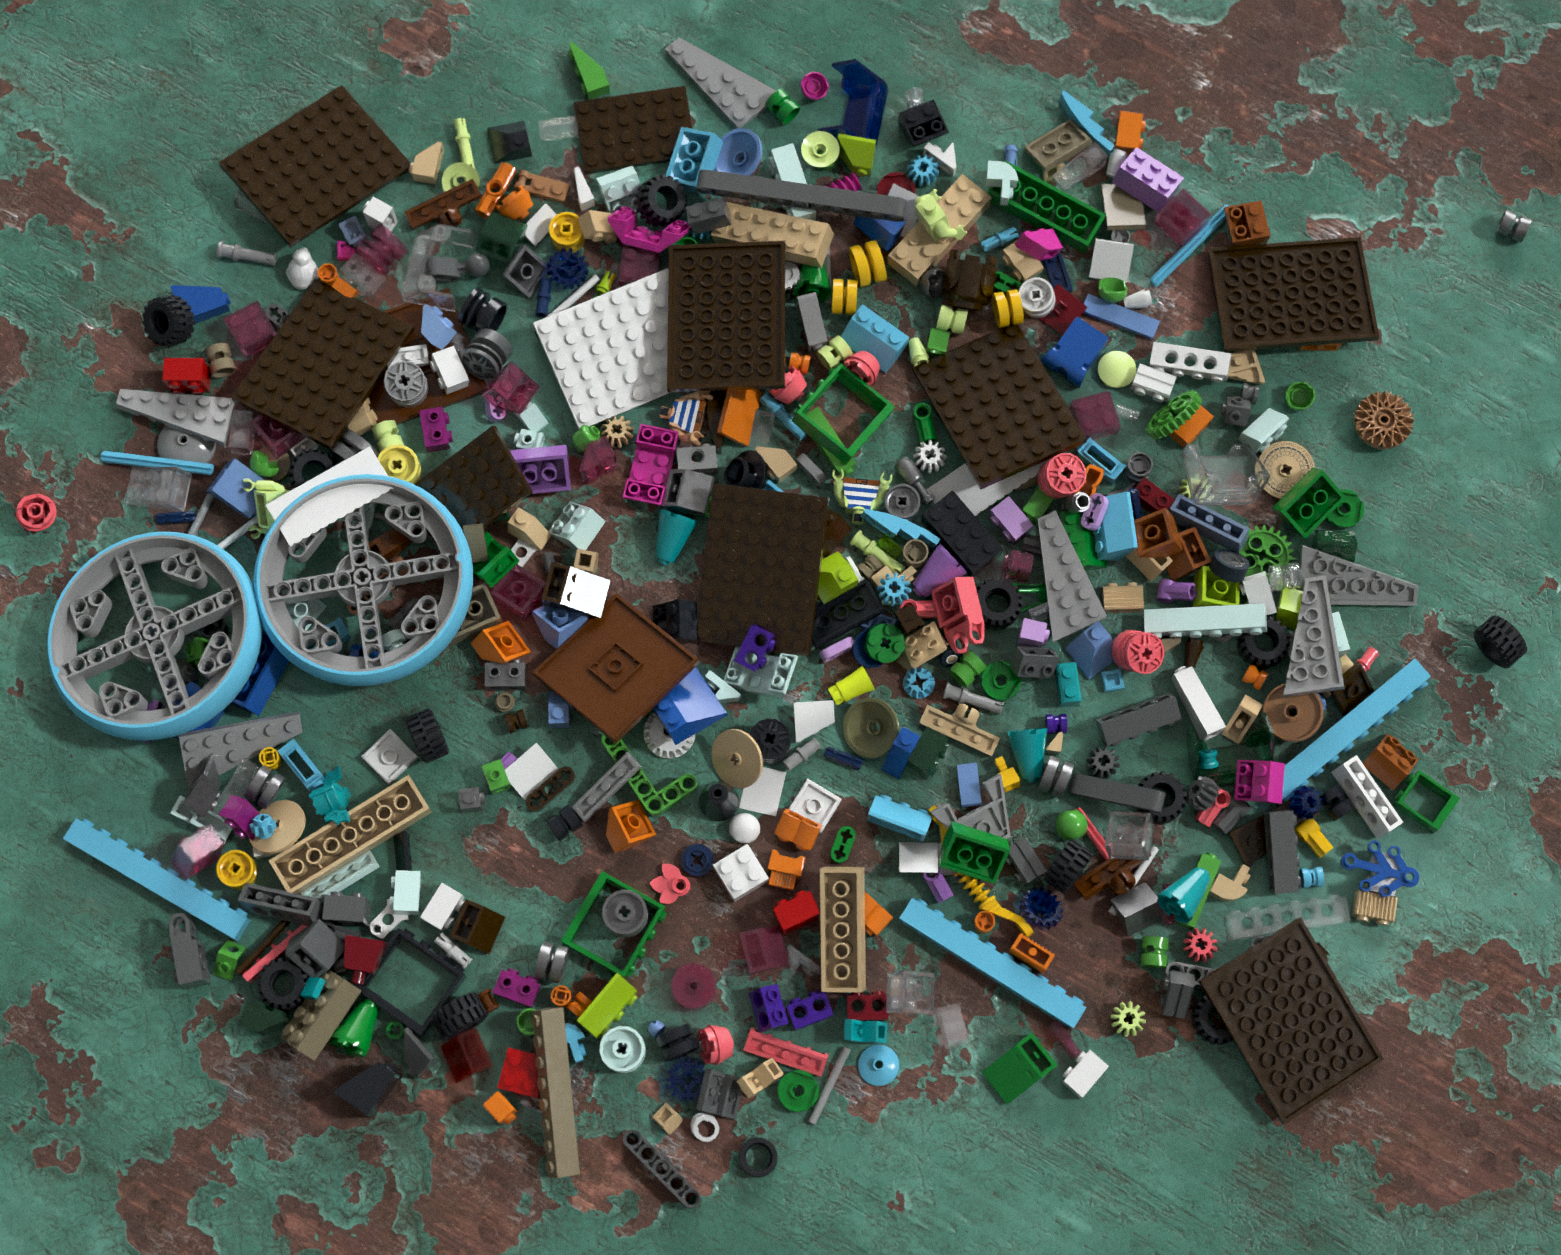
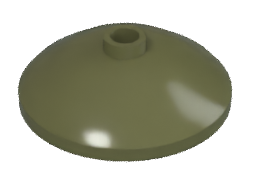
(860, 727)

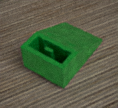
(1019, 1068)

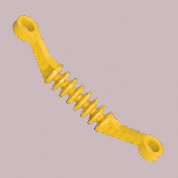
(987, 903)

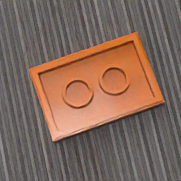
(738, 415)

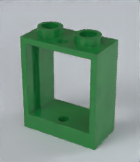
(1450, 801)

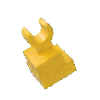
(1009, 777)

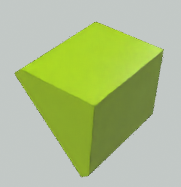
(1289, 608)

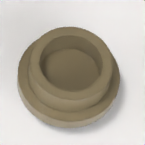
(504, 702)

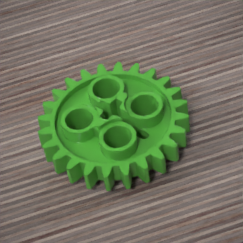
(1182, 406)
(1267, 540)

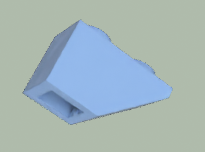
(436, 328)

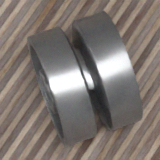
(905, 495)
(1055, 777)
(265, 787)
(551, 962)

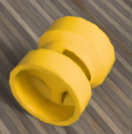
(273, 761)

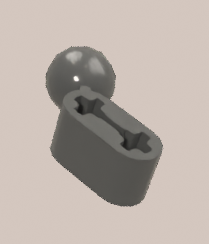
(450, 270)

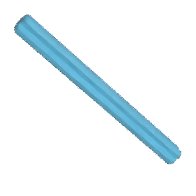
(1188, 248)
(148, 461)

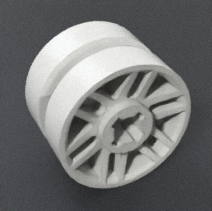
(1044, 300)

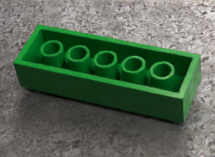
(1051, 208)

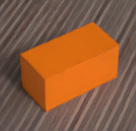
(344, 288)

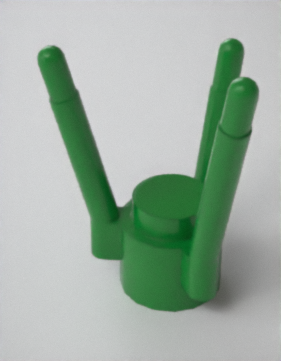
(1039, 589)

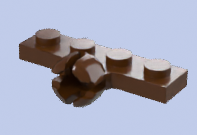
(444, 206)
(1111, 873)

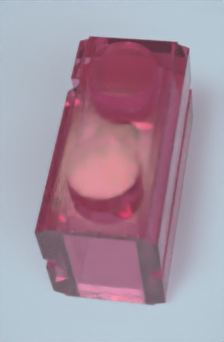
(1017, 566)

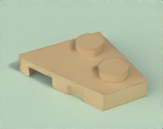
(1246, 367)

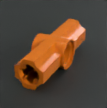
(501, 181)

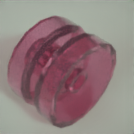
(687, 976)

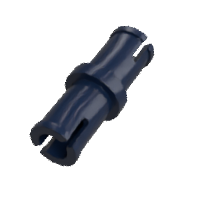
(543, 297)

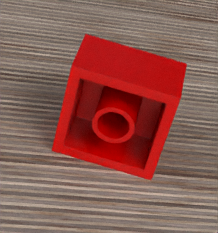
(186, 375)
(796, 912)
(519, 1074)

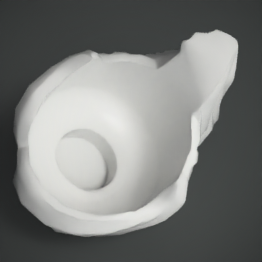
(302, 269)

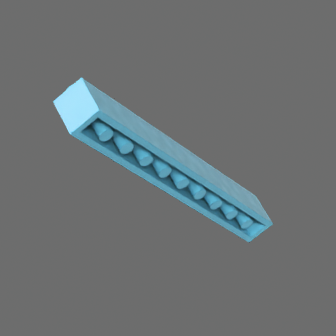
(1353, 726)
(157, 879)
(992, 964)

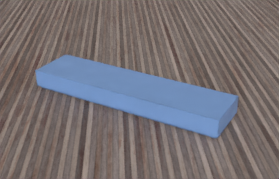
(1121, 317)

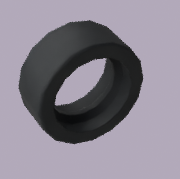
(773, 1157)

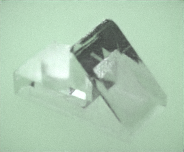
(762, 429)
(797, 959)

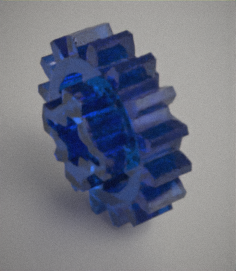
(569, 266)
(1041, 908)
(678, 1079)

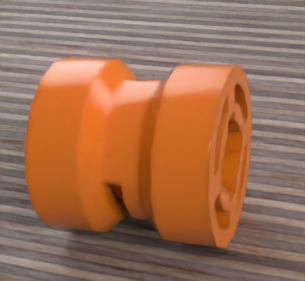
(327, 274)
(800, 362)
(1255, 677)
(987, 922)
(561, 996)
(579, 1005)

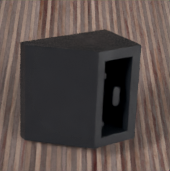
(922, 123)
(677, 619)

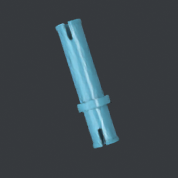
(782, 415)

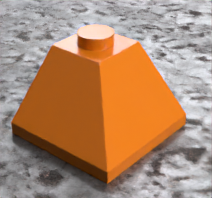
(500, 644)
(628, 826)

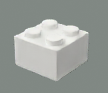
(741, 873)

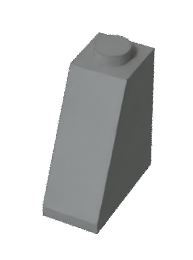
(811, 321)

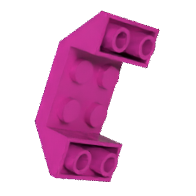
(624, 224)
(651, 464)

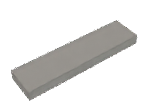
(606, 786)

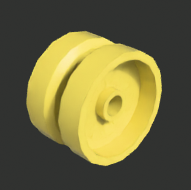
(401, 457)

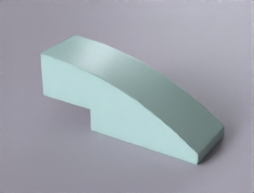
(198, 820)

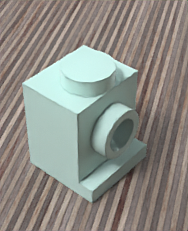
(537, 439)

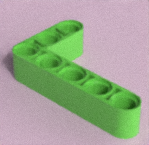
(641, 779)

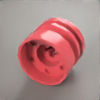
(1051, 479)
(1137, 651)

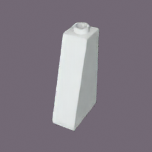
(1197, 703)

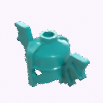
(332, 798)

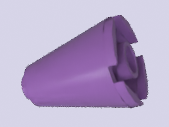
(937, 570)

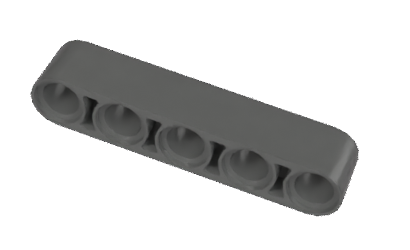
(1117, 793)
(652, 1164)

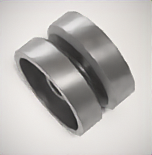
(354, 445)
(618, 903)

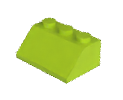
(608, 1006)

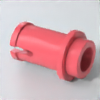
(1368, 658)

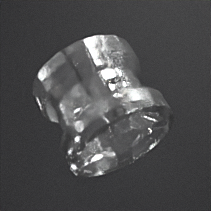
(914, 97)

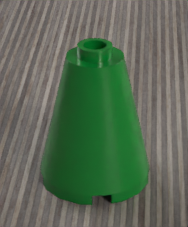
(813, 280)

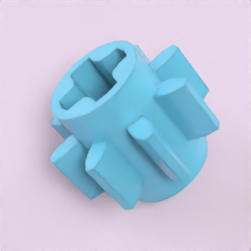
(263, 826)

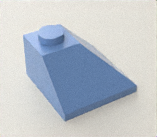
(557, 624)
(1092, 650)

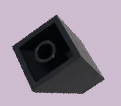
(370, 1088)

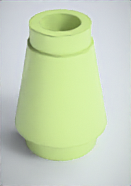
(917, 352)

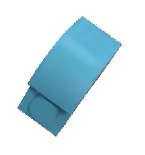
(573, 1035)

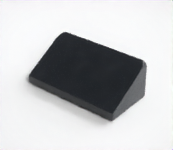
(402, 851)

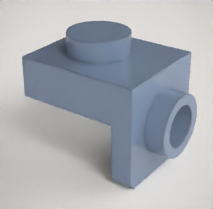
(352, 231)

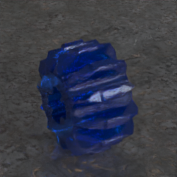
(1313, 802)

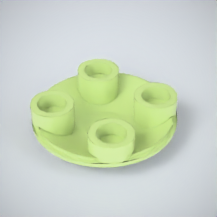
(1116, 369)

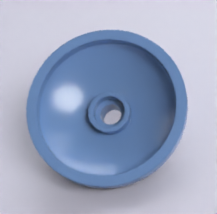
(739, 152)

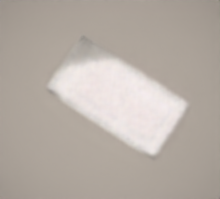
(558, 128)
(1039, 612)

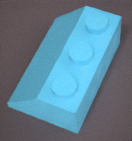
(693, 152)
(876, 336)
(1117, 531)
(899, 817)

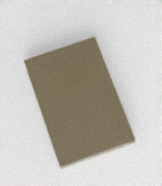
(1057, 145)
(1121, 209)

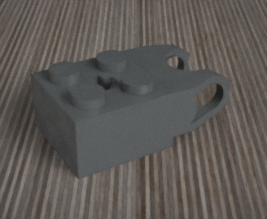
(188, 954)

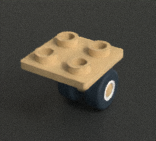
(927, 644)

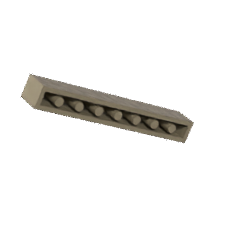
(555, 1092)

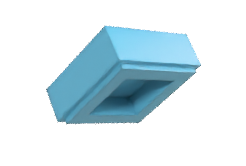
(1112, 680)

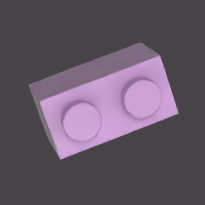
(1010, 520)
(1033, 633)

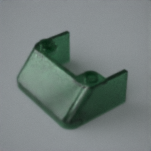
(1258, 747)

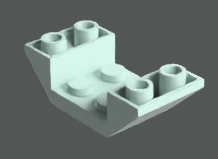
(769, 681)

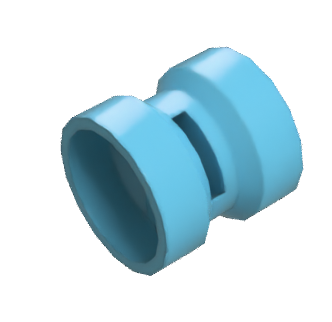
(1312, 877)

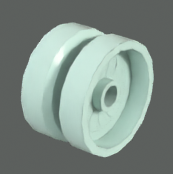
(622, 1037)

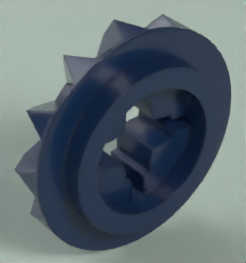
(697, 850)

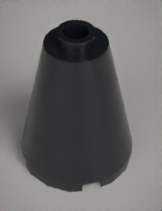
(720, 807)

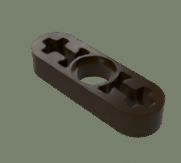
(535, 794)

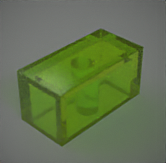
(890, 547)

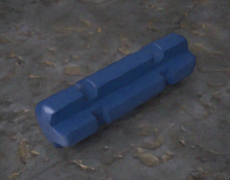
(1136, 507)
(174, 517)
(843, 758)

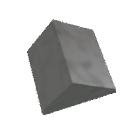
(525, 272)
(1137, 909)

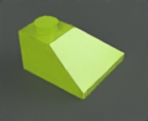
(857, 153)
(835, 577)

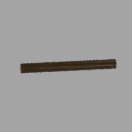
(261, 947)

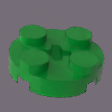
(1350, 518)
(874, 639)
(1002, 692)
(787, 1096)

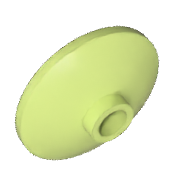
(820, 141)
(457, 170)

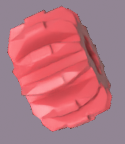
(1196, 951)

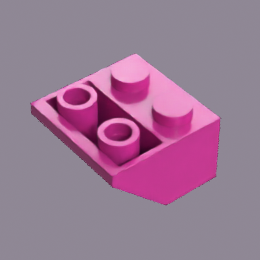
(1259, 781)

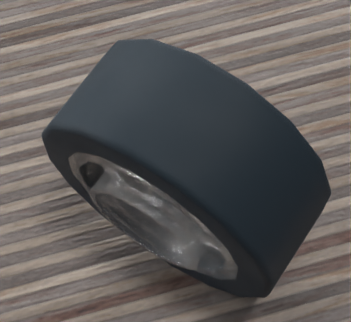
(1229, 565)

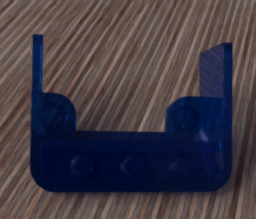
(865, 102)

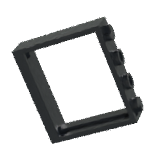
(438, 958)

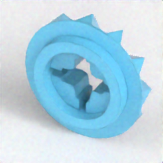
(914, 690)

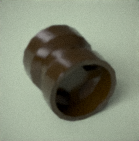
(516, 721)

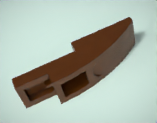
(389, 544)

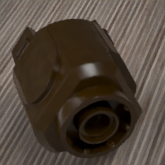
(968, 281)

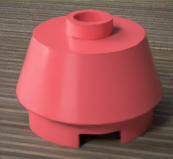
(864, 366)
(793, 387)
(36, 512)
(716, 1044)

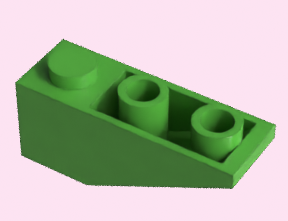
(592, 75)

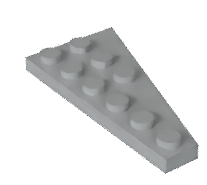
(187, 413)
(1068, 588)

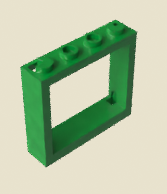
(859, 388)
(584, 911)

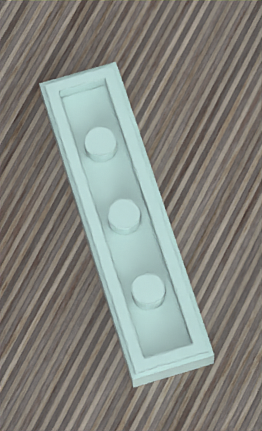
(343, 877)

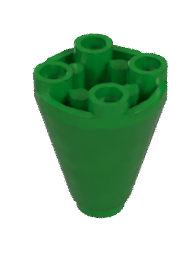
(357, 1030)

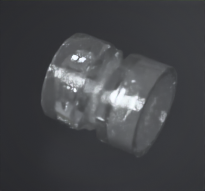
(1286, 576)

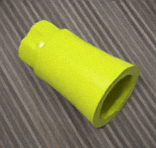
(851, 686)

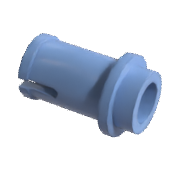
(1010, 154)

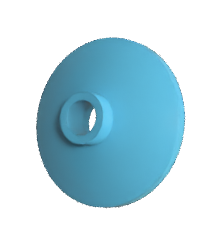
(877, 1076)

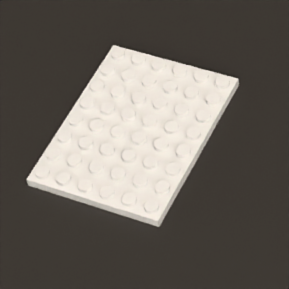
(610, 349)

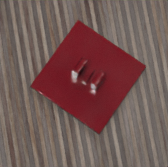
(1065, 310)

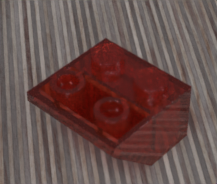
(467, 1055)

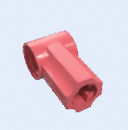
(924, 608)
(1207, 817)

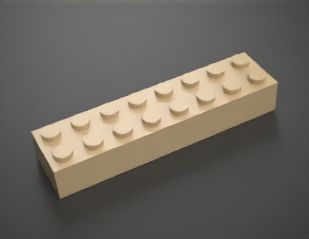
(338, 845)

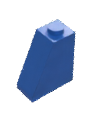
(882, 231)
(204, 301)
(900, 752)

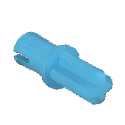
(999, 239)

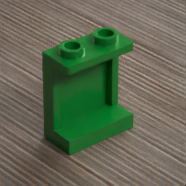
(499, 562)

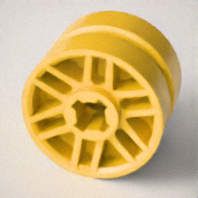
(566, 232)
(844, 296)
(1007, 308)
(230, 862)

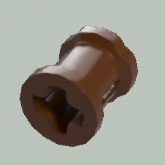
(488, 1001)

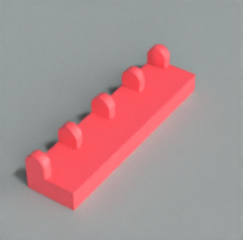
(277, 952)
(785, 1052)

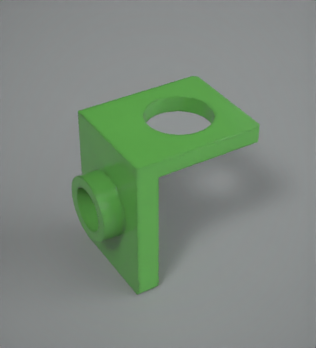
(938, 342)
(496, 777)
(227, 961)

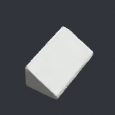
(539, 225)

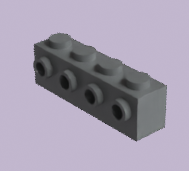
(1139, 719)
(1281, 851)

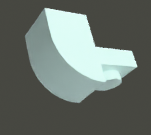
(1004, 176)

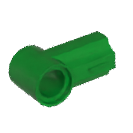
(924, 424)

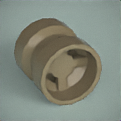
(869, 567)

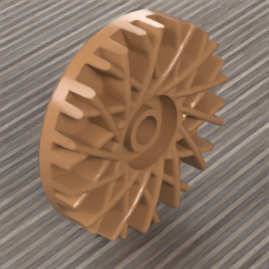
(1389, 409)
(1296, 727)

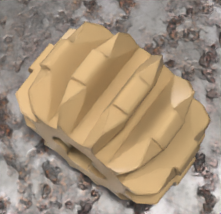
(619, 425)

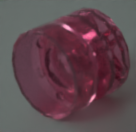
(385, 246)

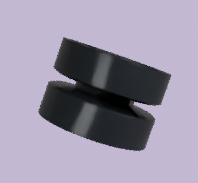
(677, 1043)

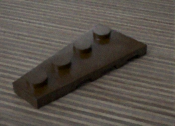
(1250, 838)

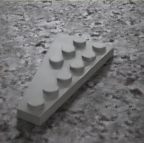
(729, 89)
(1355, 584)
(1315, 653)
(234, 742)

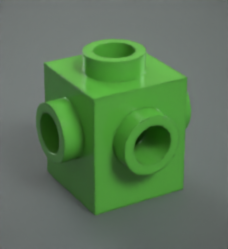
(195, 649)

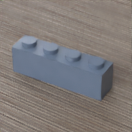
(1209, 524)

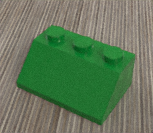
(1309, 502)
(1082, 540)
(973, 852)

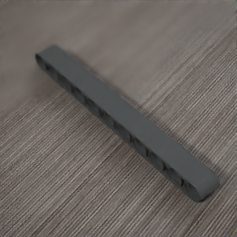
(801, 195)

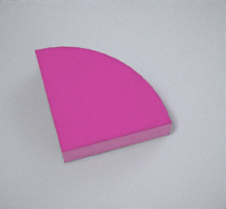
(344, 251)

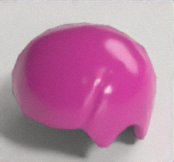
(814, 86)

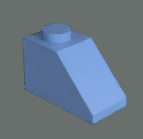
(558, 712)

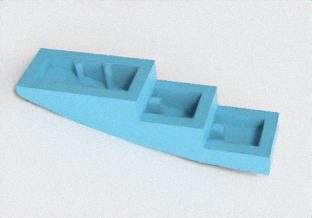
(1083, 119)
(895, 525)

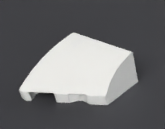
(812, 717)

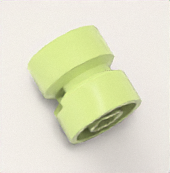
(952, 319)
(839, 349)
(386, 434)

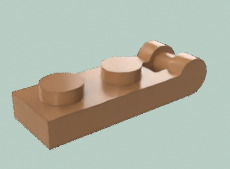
(543, 186)

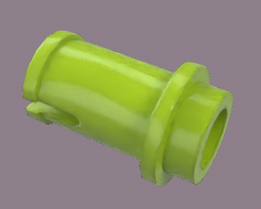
(605, 283)

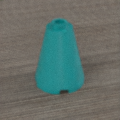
(672, 535)
(1028, 751)
(1185, 895)

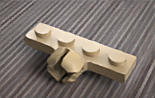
(960, 728)

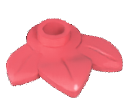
(667, 884)

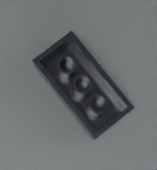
(962, 534)

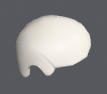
(744, 828)

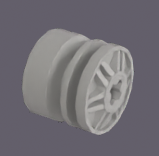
(408, 395)

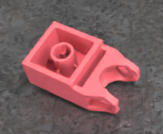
(959, 612)

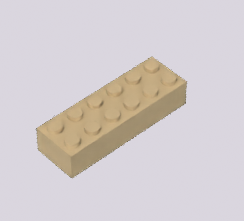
(805, 239)
(918, 252)
(842, 929)

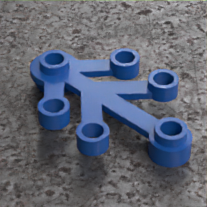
(1383, 869)

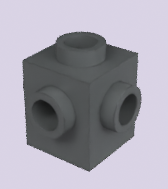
(1235, 411)

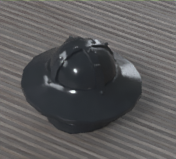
(746, 470)

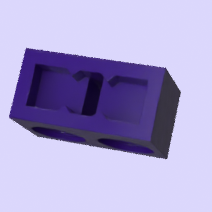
(750, 645)
(768, 1008)
(811, 1016)

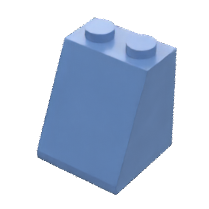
(229, 488)

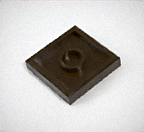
(1356, 689)

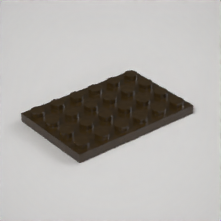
(631, 128)
(478, 481)

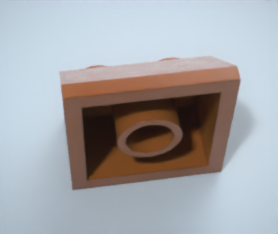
(1157, 535)

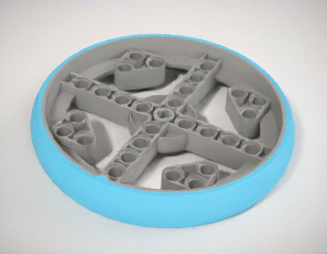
(153, 635)
(423, 644)

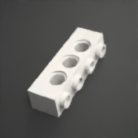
(1162, 351)
(1367, 797)

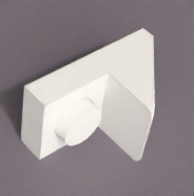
(945, 160)

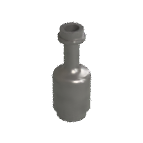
(912, 476)
(1076, 503)

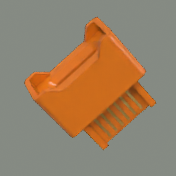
(784, 870)

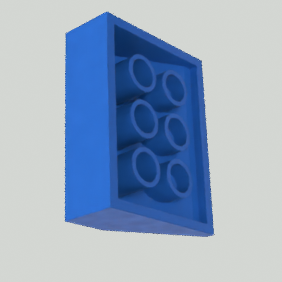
(263, 677)
(689, 708)

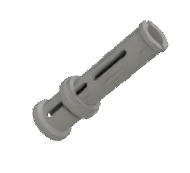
(236, 252)
(962, 696)

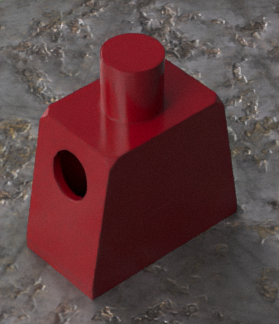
(362, 956)

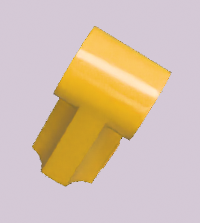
(1309, 833)

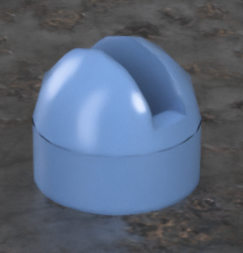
(656, 1028)

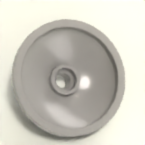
(193, 450)

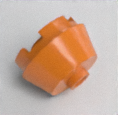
(516, 204)

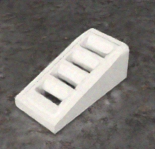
(585, 196)

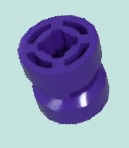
(1056, 723)

